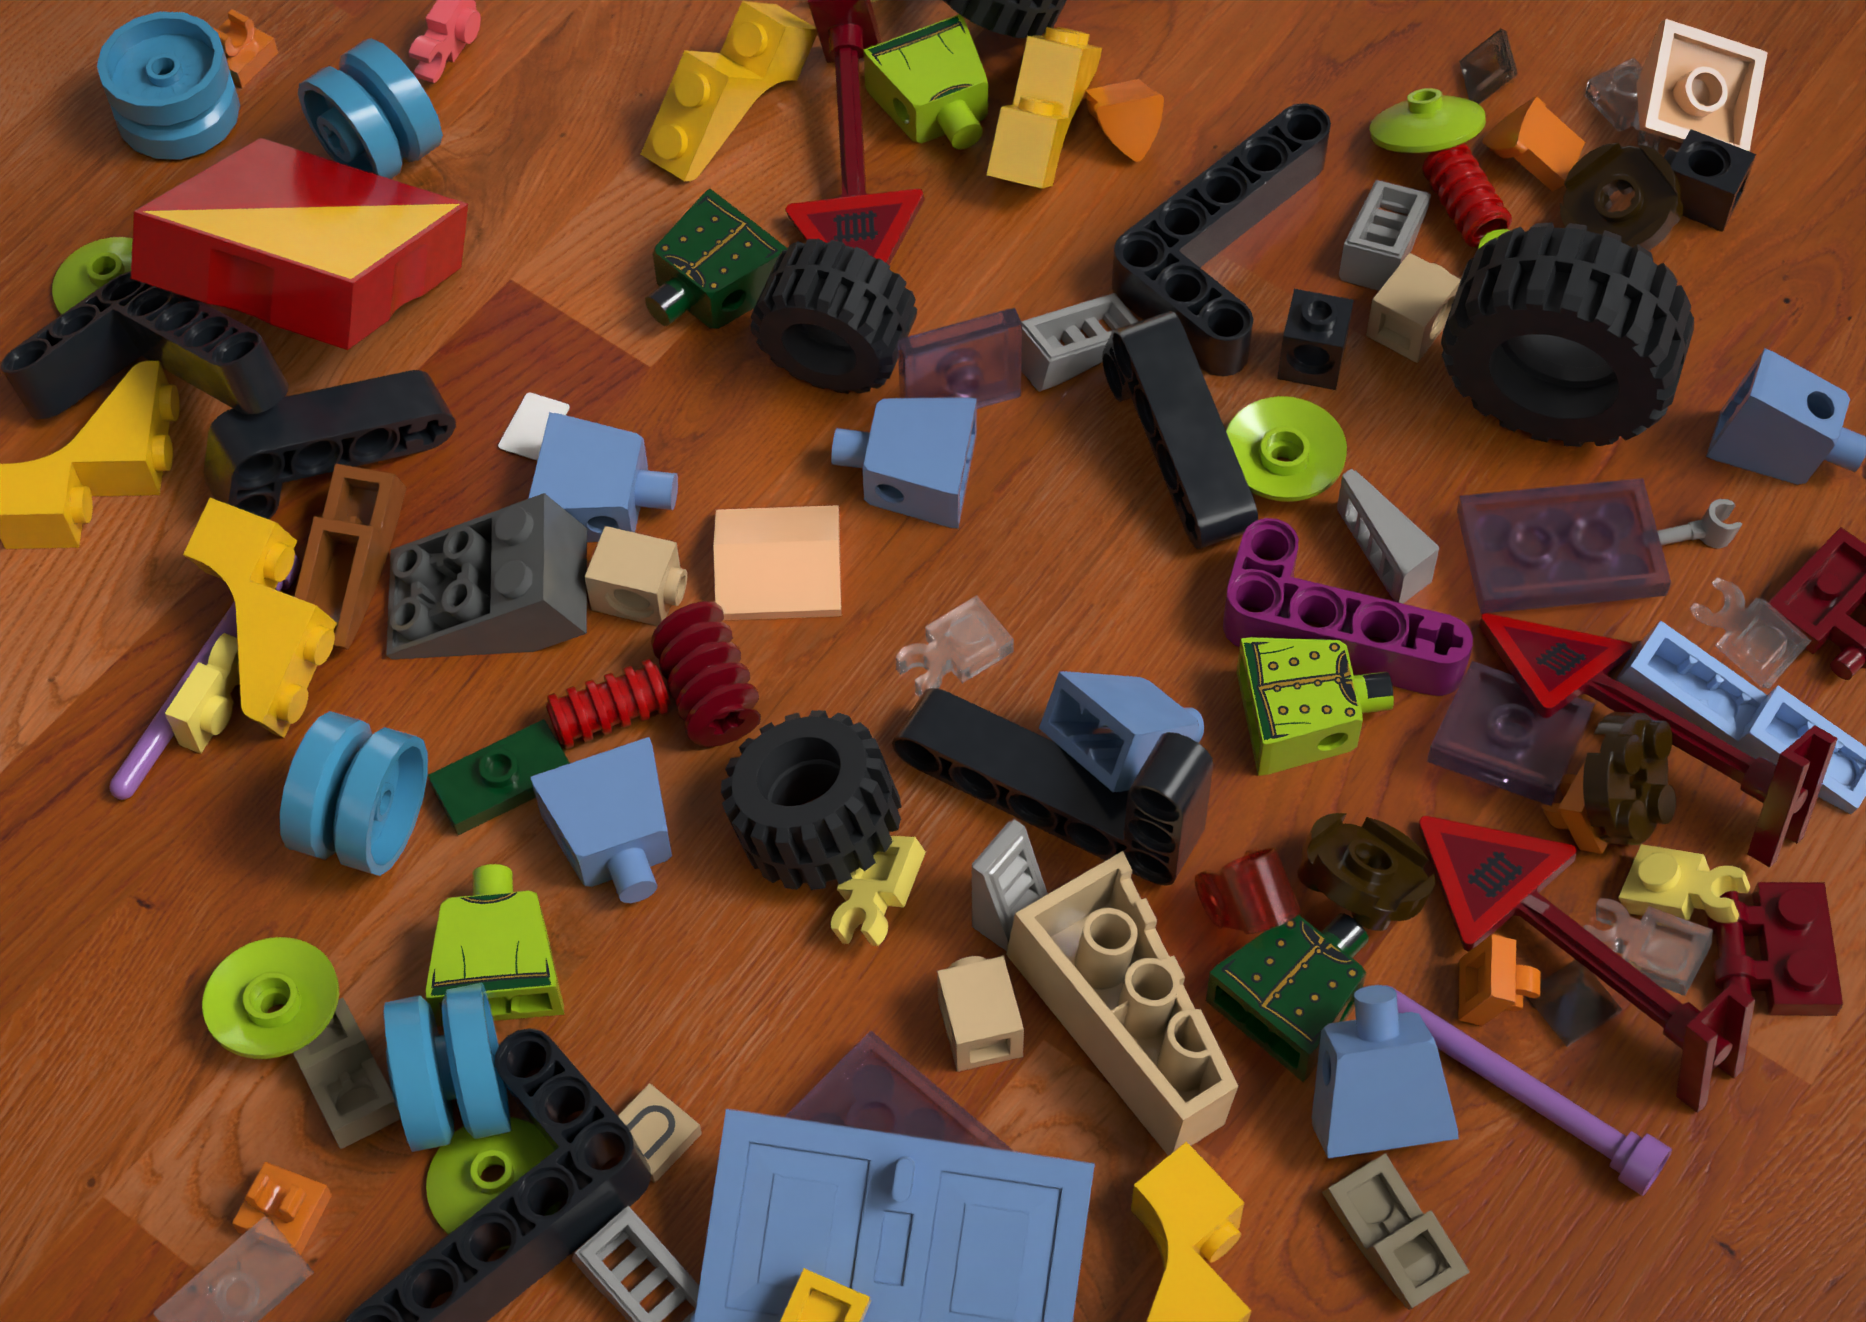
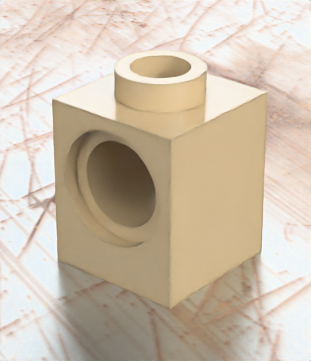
(1412, 307)
(635, 576)
(980, 1012)

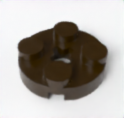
(1625, 169)
(1629, 778)
(1366, 870)

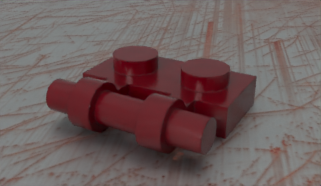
(1825, 596)
(1795, 949)

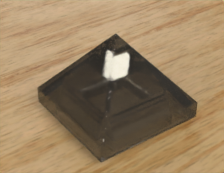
(1489, 67)
(1574, 1002)

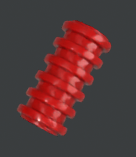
(1466, 193)
(608, 703)

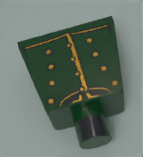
(711, 264)
(1291, 987)

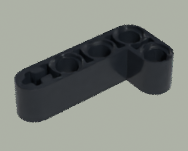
(1162, 377)
(321, 428)

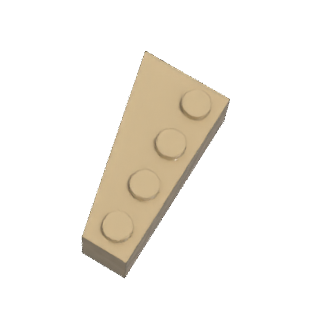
(1124, 1002)

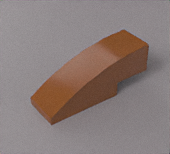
(350, 546)

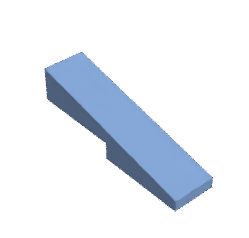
(1729, 707)

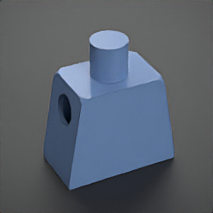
(1785, 423)
(914, 456)
(599, 474)
(1113, 723)
(608, 817)
(1380, 1081)

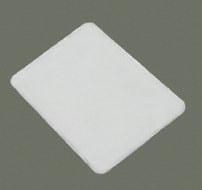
(528, 425)

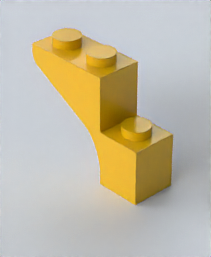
(718, 89)
(1047, 94)
(113, 455)
(276, 633)
(1190, 1218)

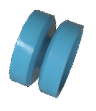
(169, 85)
(370, 111)
(353, 793)
(435, 1068)

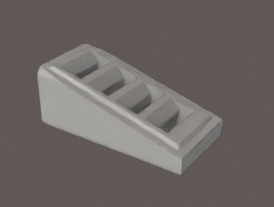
(1380, 237)
(1048, 361)
(1390, 540)
(1004, 883)
(631, 1227)

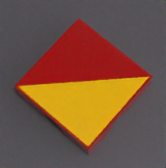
(299, 242)

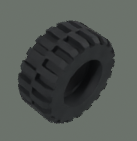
(1568, 334)

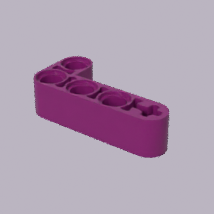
(1438, 639)

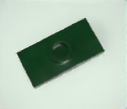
(496, 776)

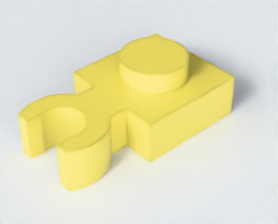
(205, 700)
(1679, 883)
(875, 889)

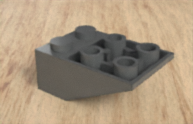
(490, 585)

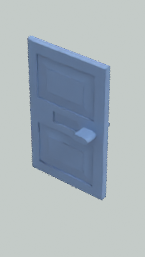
(892, 1215)

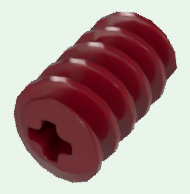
(706, 674)

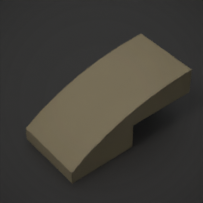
(347, 1080)
(1394, 1234)

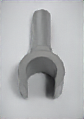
(1708, 529)

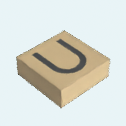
(659, 1129)

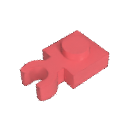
(449, 29)

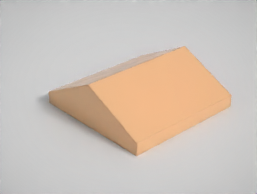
(1699, 85)
(778, 562)

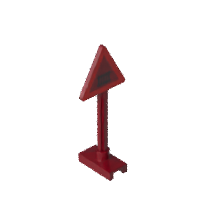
(855, 218)
(1562, 663)
(1499, 875)

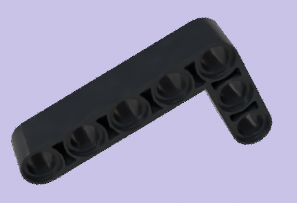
(1163, 252)
(135, 321)
(1046, 787)
(518, 1213)

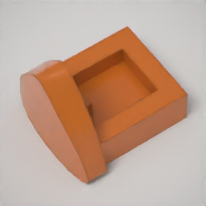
(1127, 115)
(1537, 142)

